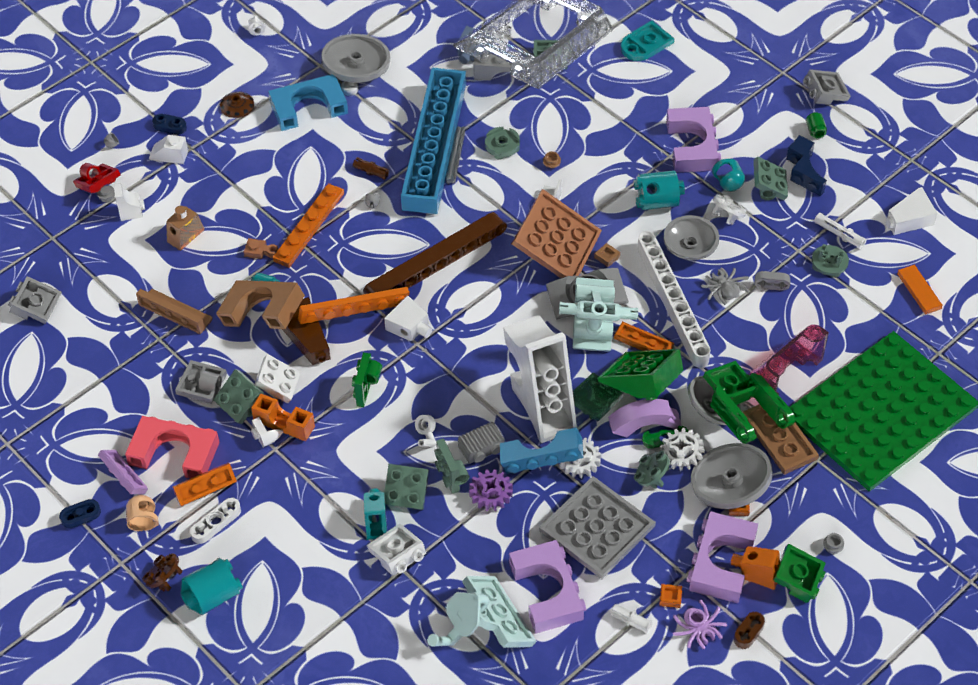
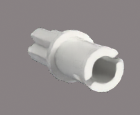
(631, 618)

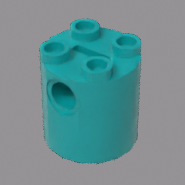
(664, 188)
(210, 586)

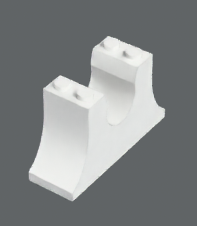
(543, 376)

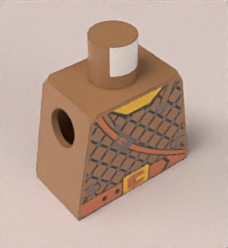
(183, 227)

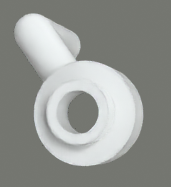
(421, 428)

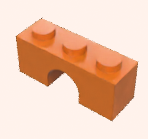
(296, 424)

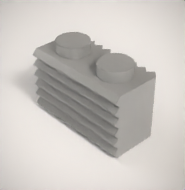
(480, 443)

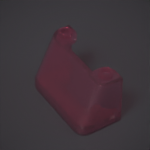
(803, 347)

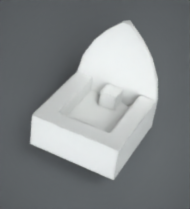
(265, 437)

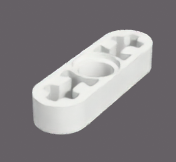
(213, 529)

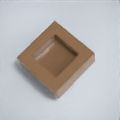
(607, 255)

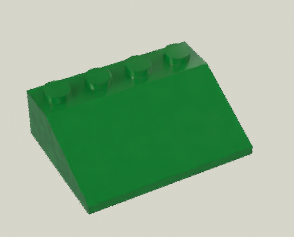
(644, 372)

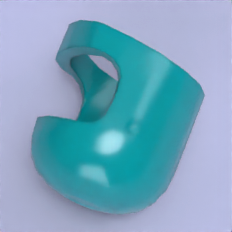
(733, 180)

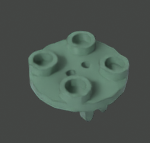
(830, 266)
(652, 469)

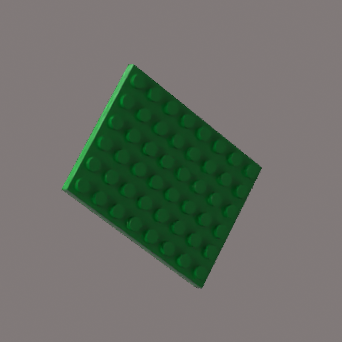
(882, 410)

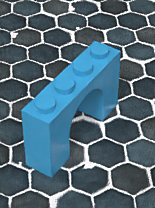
(322, 88)

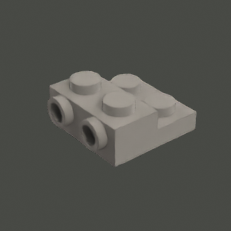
(825, 87)
(34, 300)

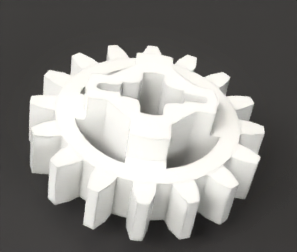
(690, 451)
(582, 466)

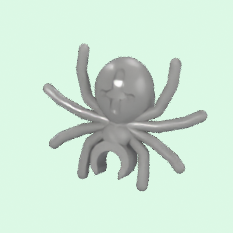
(725, 285)

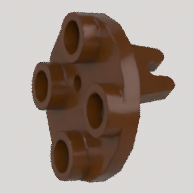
(161, 571)

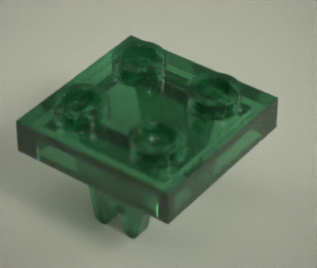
(595, 397)

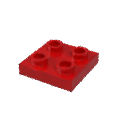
(100, 176)

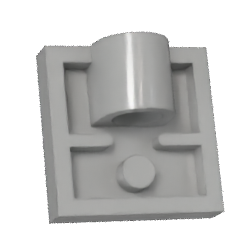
(201, 382)

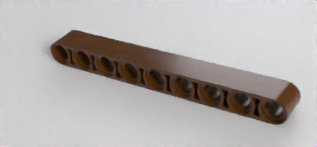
(439, 255)

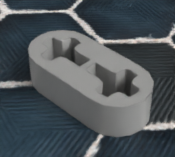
(772, 280)

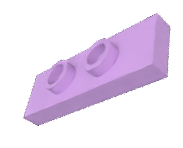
(123, 472)

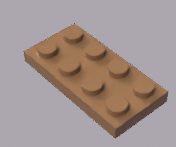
(786, 446)

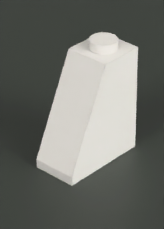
(911, 213)

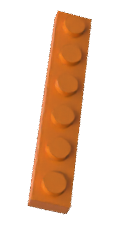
(308, 225)
(352, 305)

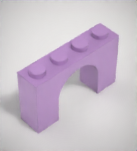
(698, 122)
(549, 560)
(708, 578)

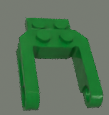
(734, 387)

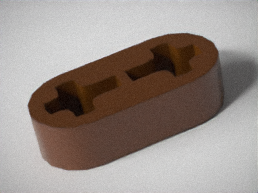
(753, 632)

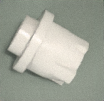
(256, 26)

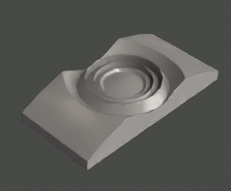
(564, 289)

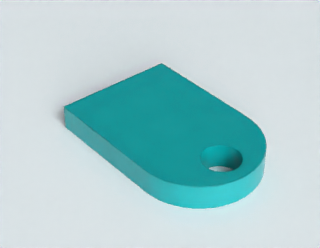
(646, 42)

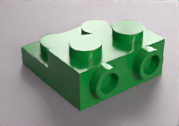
(800, 573)

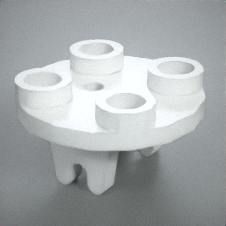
(733, 210)

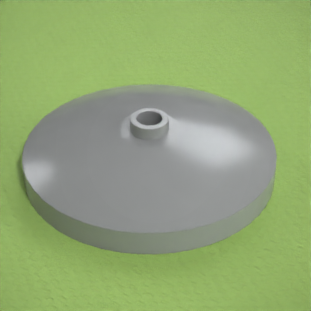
(356, 58)
(731, 476)

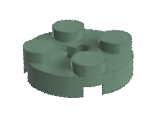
(502, 150)

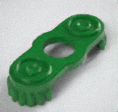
(652, 440)

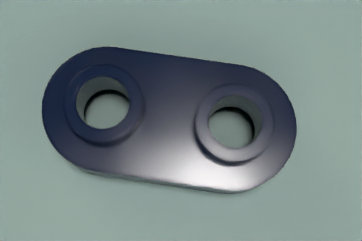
(169, 124)
(80, 513)

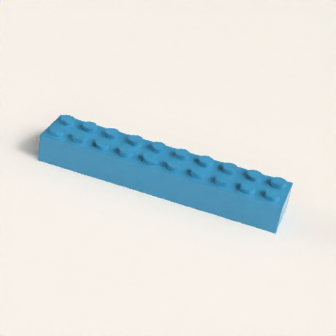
(433, 141)

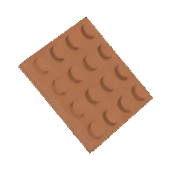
(556, 236)

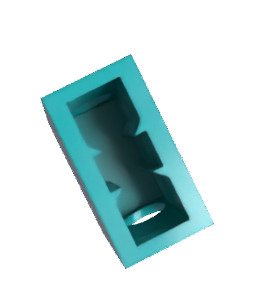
(375, 505)

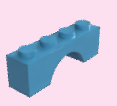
(563, 448)

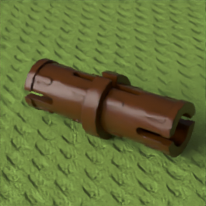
(371, 168)

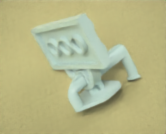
(485, 607)

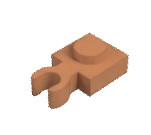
(257, 248)

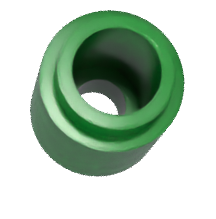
(816, 125)

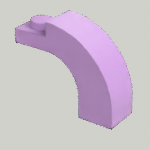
(643, 413)

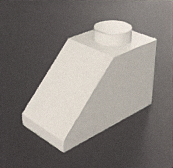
(170, 149)

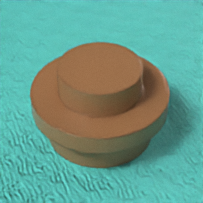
(551, 160)

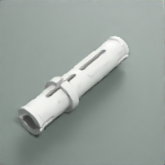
(857, 240)

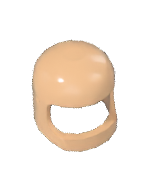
(141, 513)

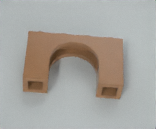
(243, 295)

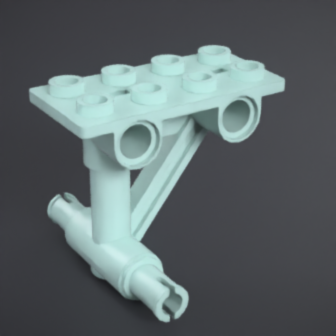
(594, 314)

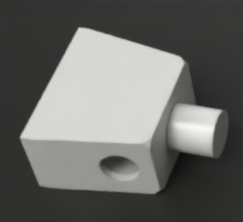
(408, 320)

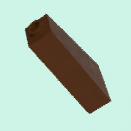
(308, 337)

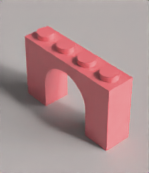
(154, 432)

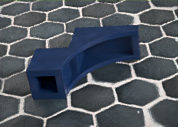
(803, 173)

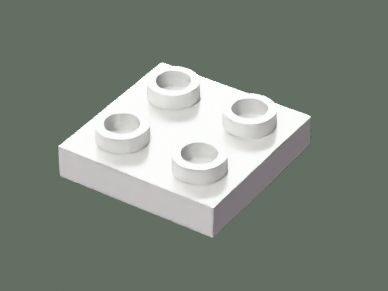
(277, 378)

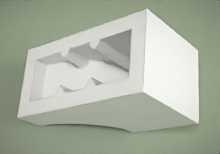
(128, 203)

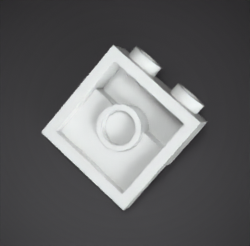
(397, 549)

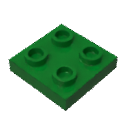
(367, 375)

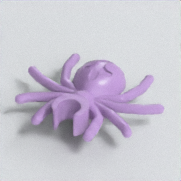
(700, 625)

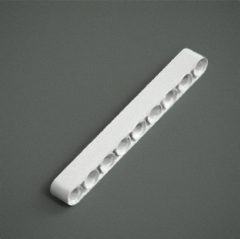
(674, 299)

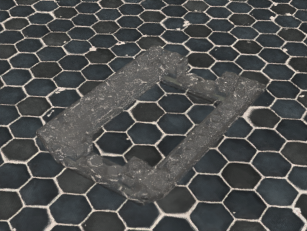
(538, 70)

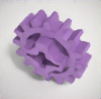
(490, 490)

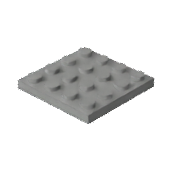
(597, 527)

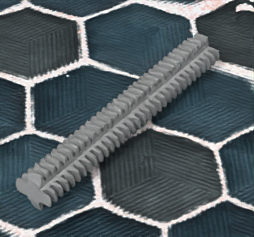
(455, 155)

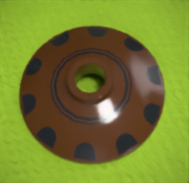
(236, 104)

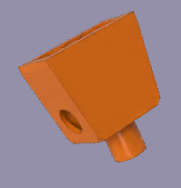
(758, 565)

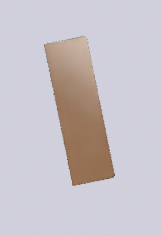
(174, 310)

